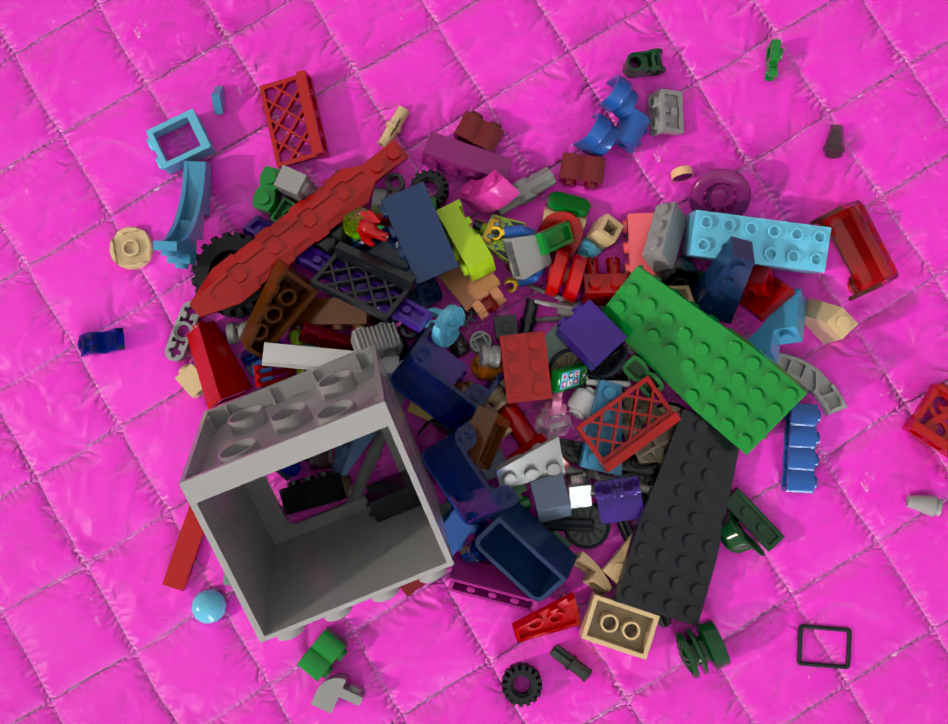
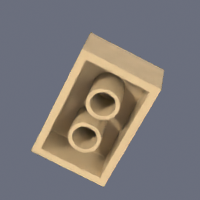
(618, 625)

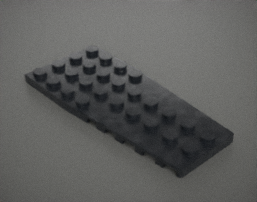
(681, 524)

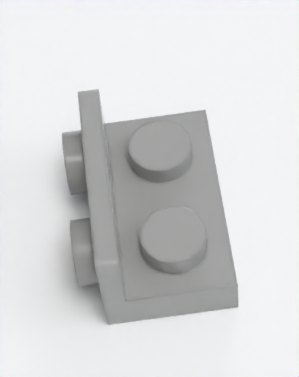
(666, 112)

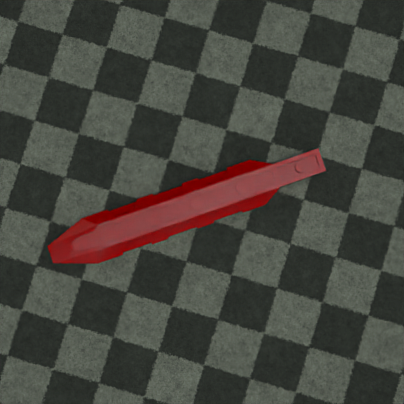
(293, 233)

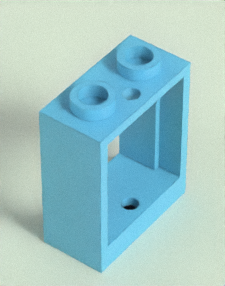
(196, 154)

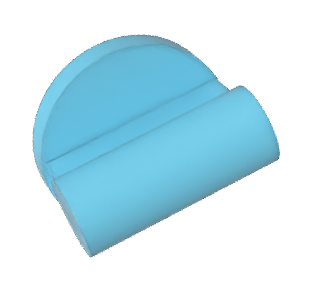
(588, 249)

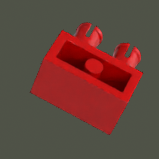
(601, 287)

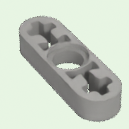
(175, 334)

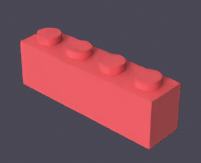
(636, 232)

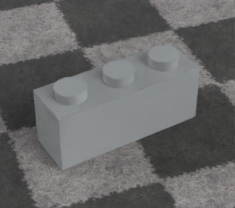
(664, 236)

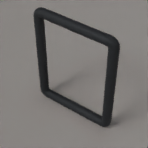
(827, 628)

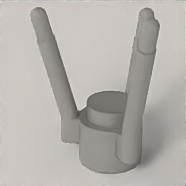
(563, 307)

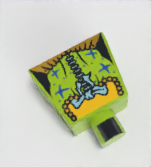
(495, 247)

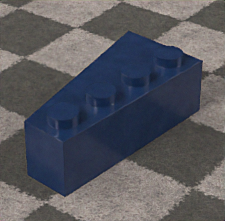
(725, 280)

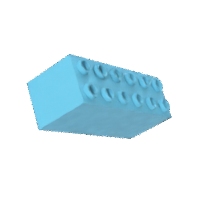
(775, 242)

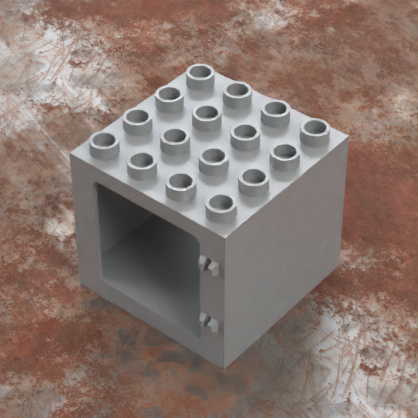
(321, 564)

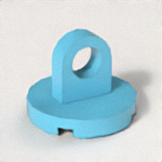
(447, 324)

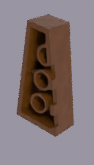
(277, 307)
(335, 315)

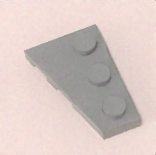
(537, 463)

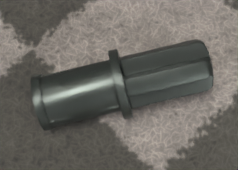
(571, 662)

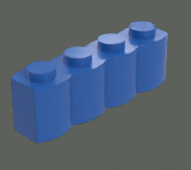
(799, 449)

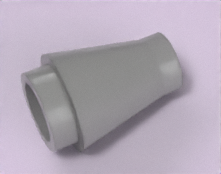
(925, 504)

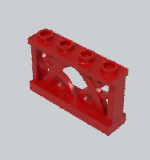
(927, 431)

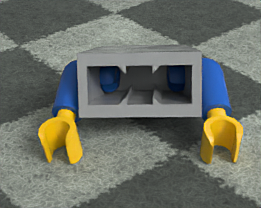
(523, 255)

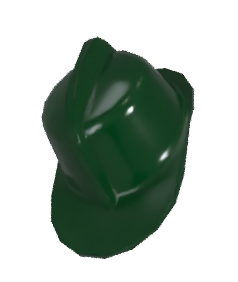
(736, 538)

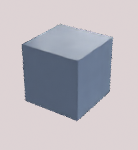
(550, 498)

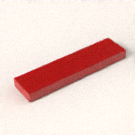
(184, 553)

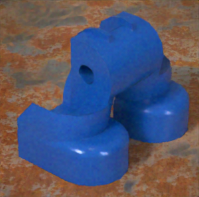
(629, 128)

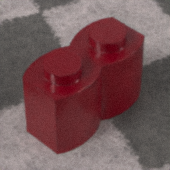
(478, 132)
(582, 170)

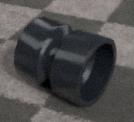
(328, 243)

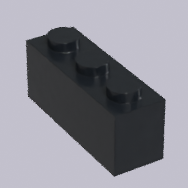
(312, 492)

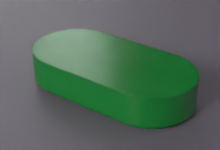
(565, 202)

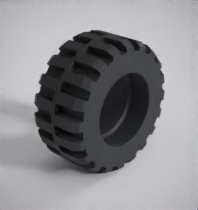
(212, 256)

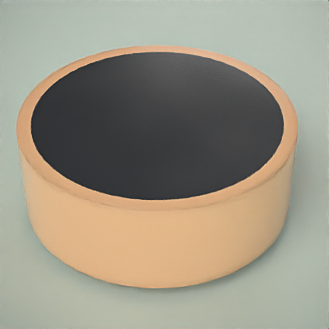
(681, 173)

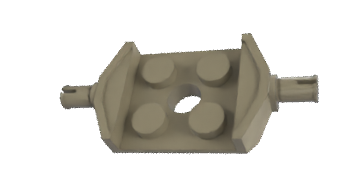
(653, 451)

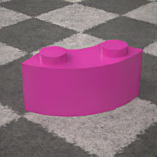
(488, 193)

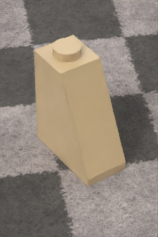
(828, 321)

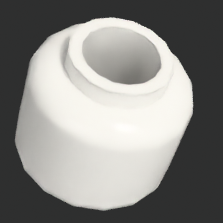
(581, 402)

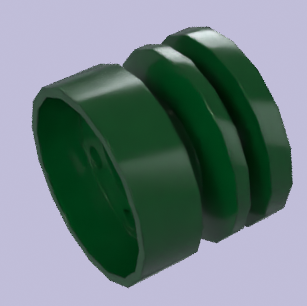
(702, 648)

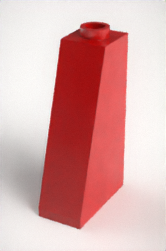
(216, 365)

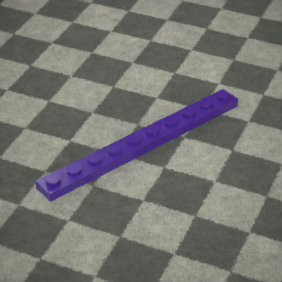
(314, 259)

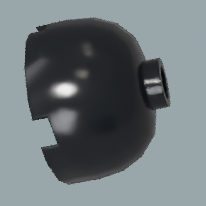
(682, 274)

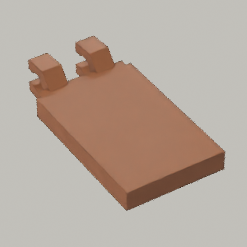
(471, 293)

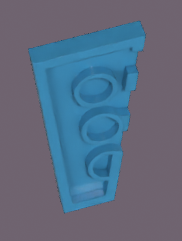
(604, 393)

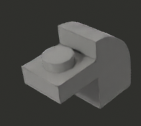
(335, 687)

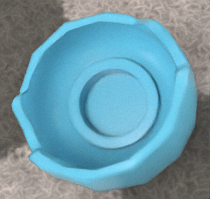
(208, 606)

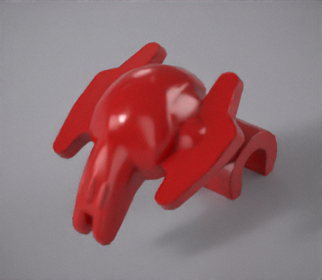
(368, 227)

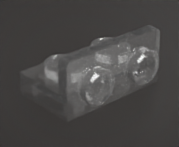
(556, 423)

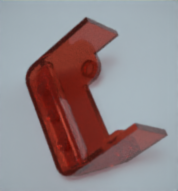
(859, 247)

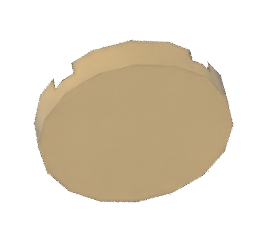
(131, 248)

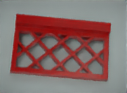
(309, 110)
(639, 439)

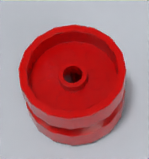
(565, 275)

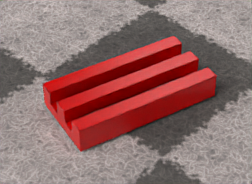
(258, 375)

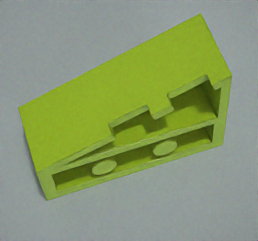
(465, 242)

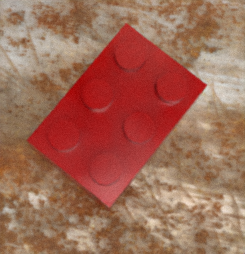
(525, 367)

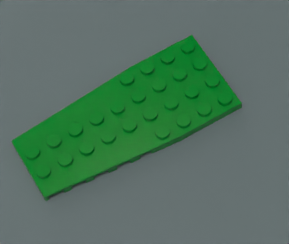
(703, 360)

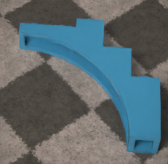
(188, 225)
(782, 326)

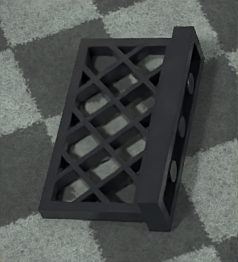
(373, 270)

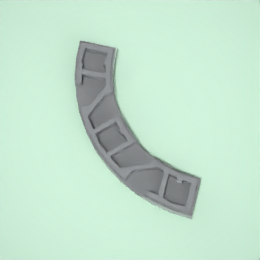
(814, 380)

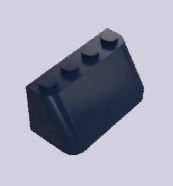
(418, 232)
(526, 552)

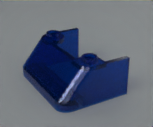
(432, 391)

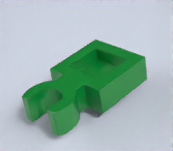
(773, 56)

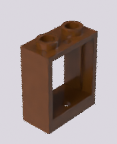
(490, 432)

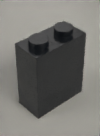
(391, 496)

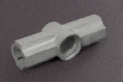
(529, 189)

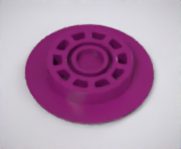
(719, 192)

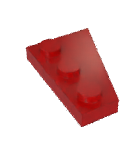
(548, 619)

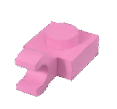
(556, 406)

